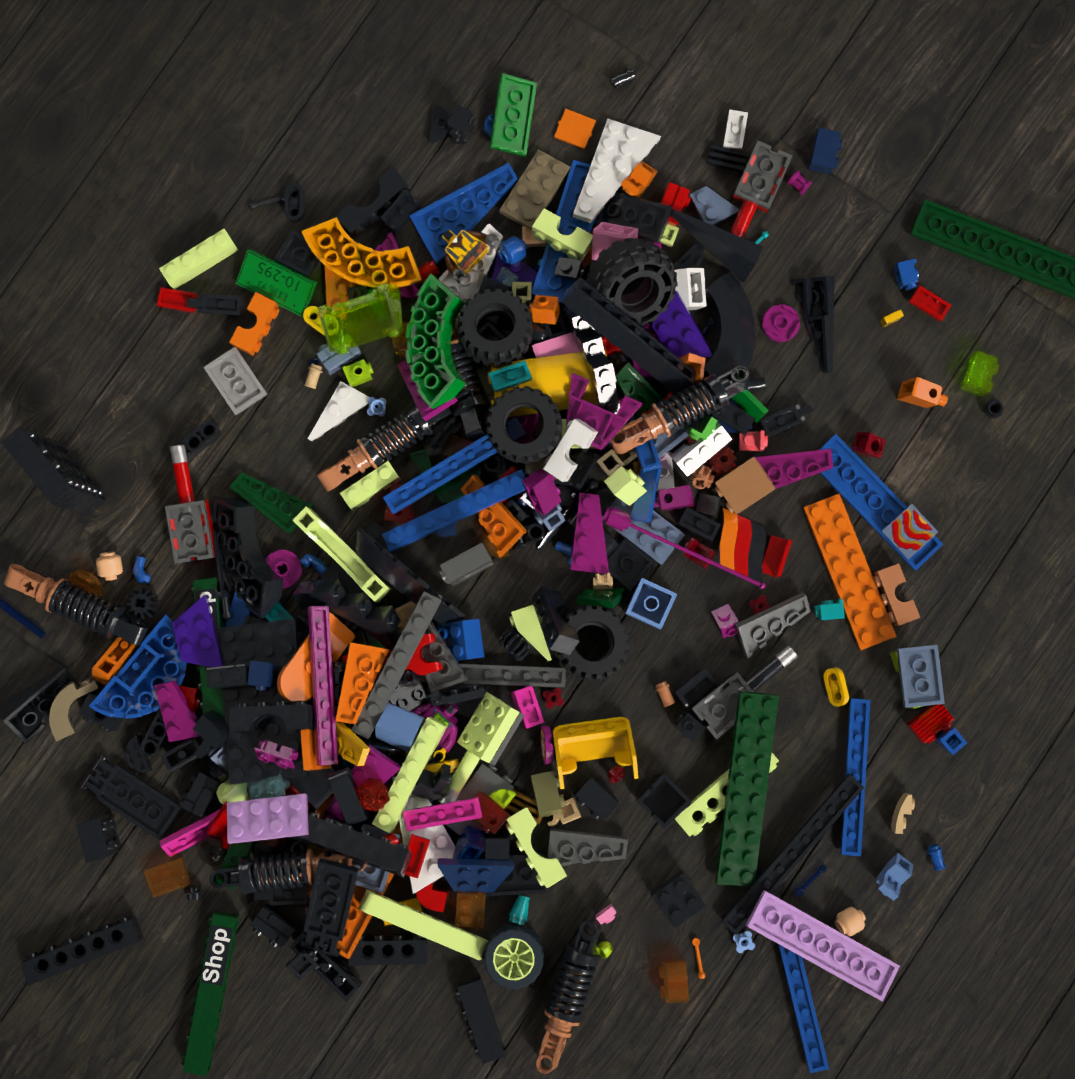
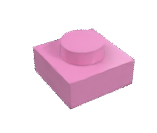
(606, 915)

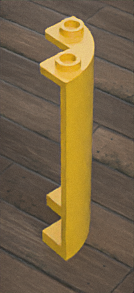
(553, 378)

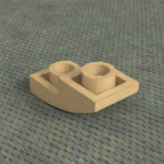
(904, 806)

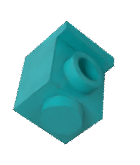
(829, 610)

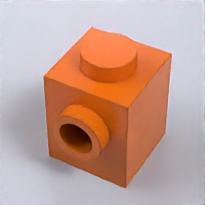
(545, 309)

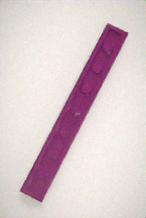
(322, 685)

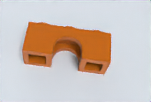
(250, 339)

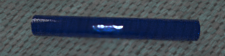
(22, 619)

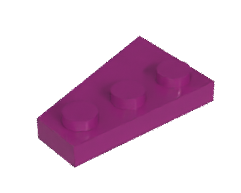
(175, 712)

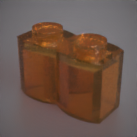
(674, 981)

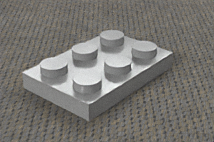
(235, 380)

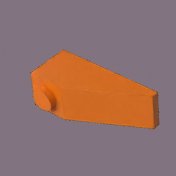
(113, 660)

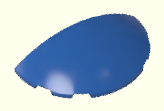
(132, 689)

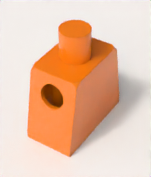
(921, 393)

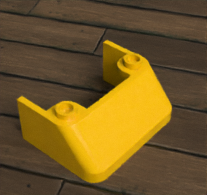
(594, 741)

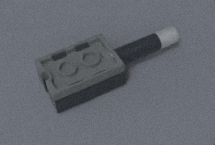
(720, 704)

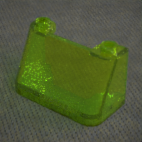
(362, 319)

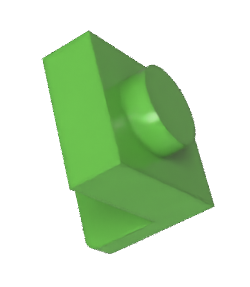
(704, 429)

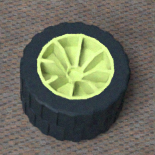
(514, 956)

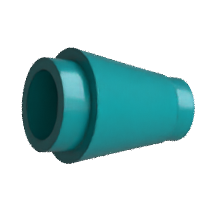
(520, 910)

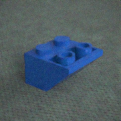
(463, 638)

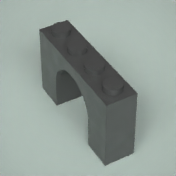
(466, 565)

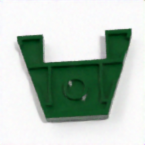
(452, 489)

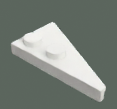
(343, 403)

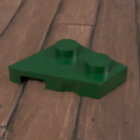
(603, 597)

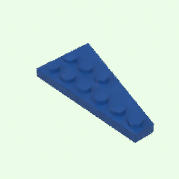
(461, 209)

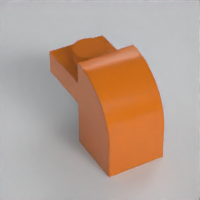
(639, 179)

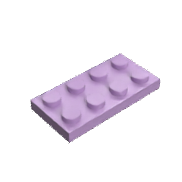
(267, 818)

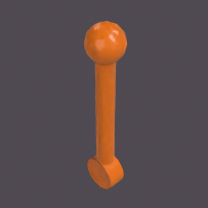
(695, 941)

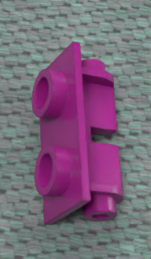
(268, 752)

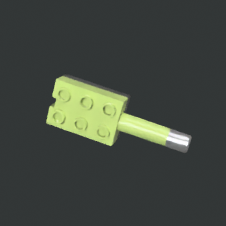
(484, 739)

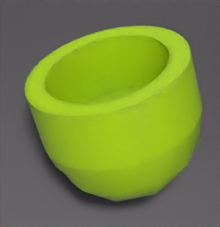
(604, 949)

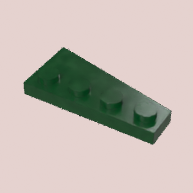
(270, 501)

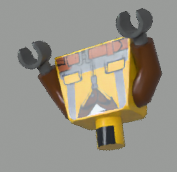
(466, 251)

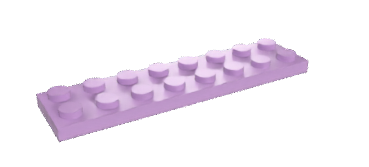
(822, 945)

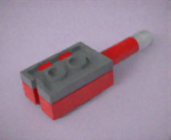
(759, 184)
(189, 520)

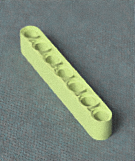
(423, 924)

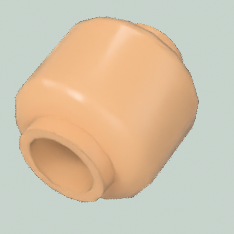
(109, 565)
(850, 921)

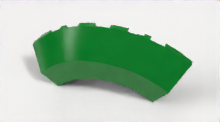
(430, 343)

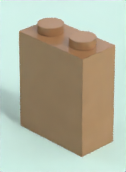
(744, 486)

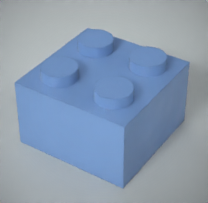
(650, 603)

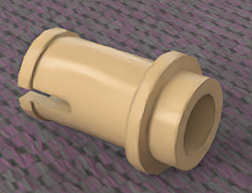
(313, 376)

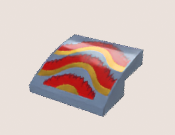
(910, 531)

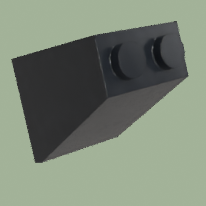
(315, 785)

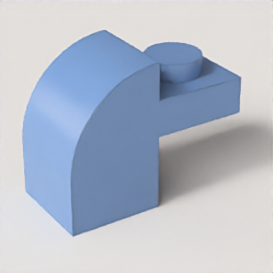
(894, 875)

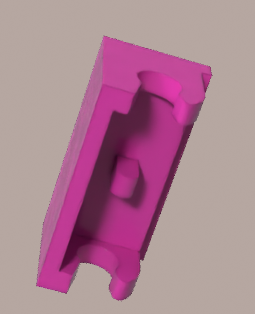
(527, 704)

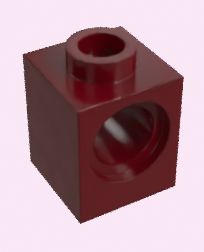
(868, 444)

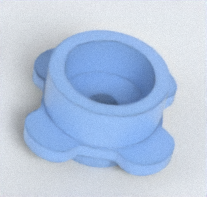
(381, 406)
(743, 936)

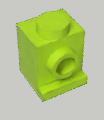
(355, 379)

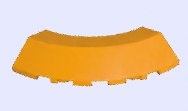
(358, 262)

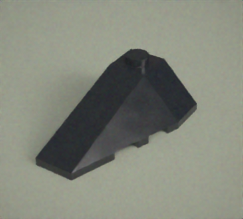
(31, 707)

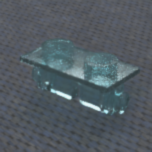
(268, 788)

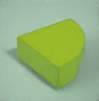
(502, 797)

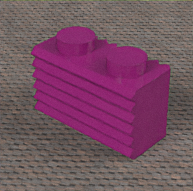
(542, 491)

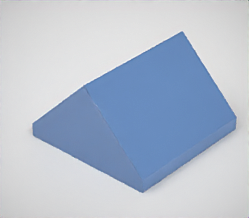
(398, 727)

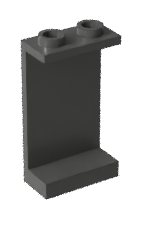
(488, 781)

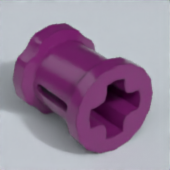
(796, 181)

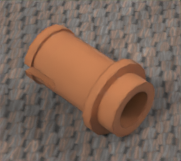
(664, 693)

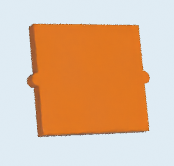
(575, 129)

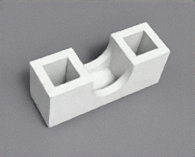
(693, 456)
(559, 462)

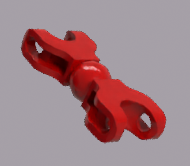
(417, 662)

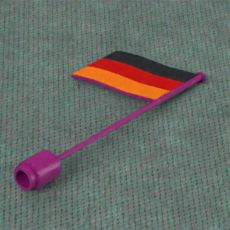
(739, 547)

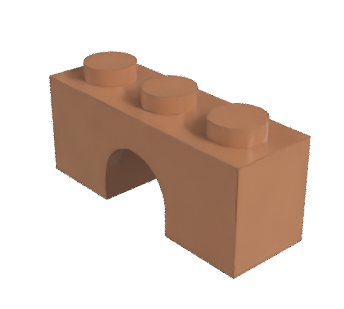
(887, 580)

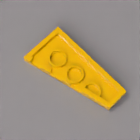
(350, 745)

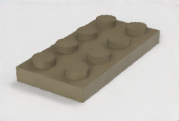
(535, 189)

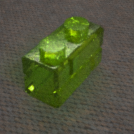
(980, 373)

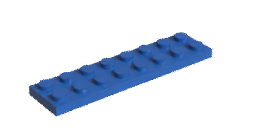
(546, 282)
(869, 496)

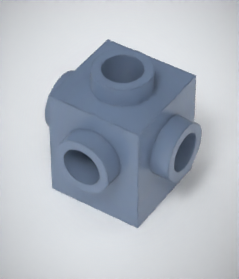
(551, 519)

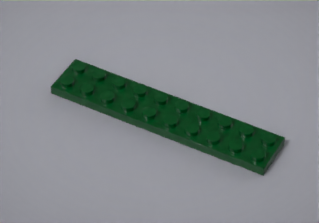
(995, 248)
(746, 788)

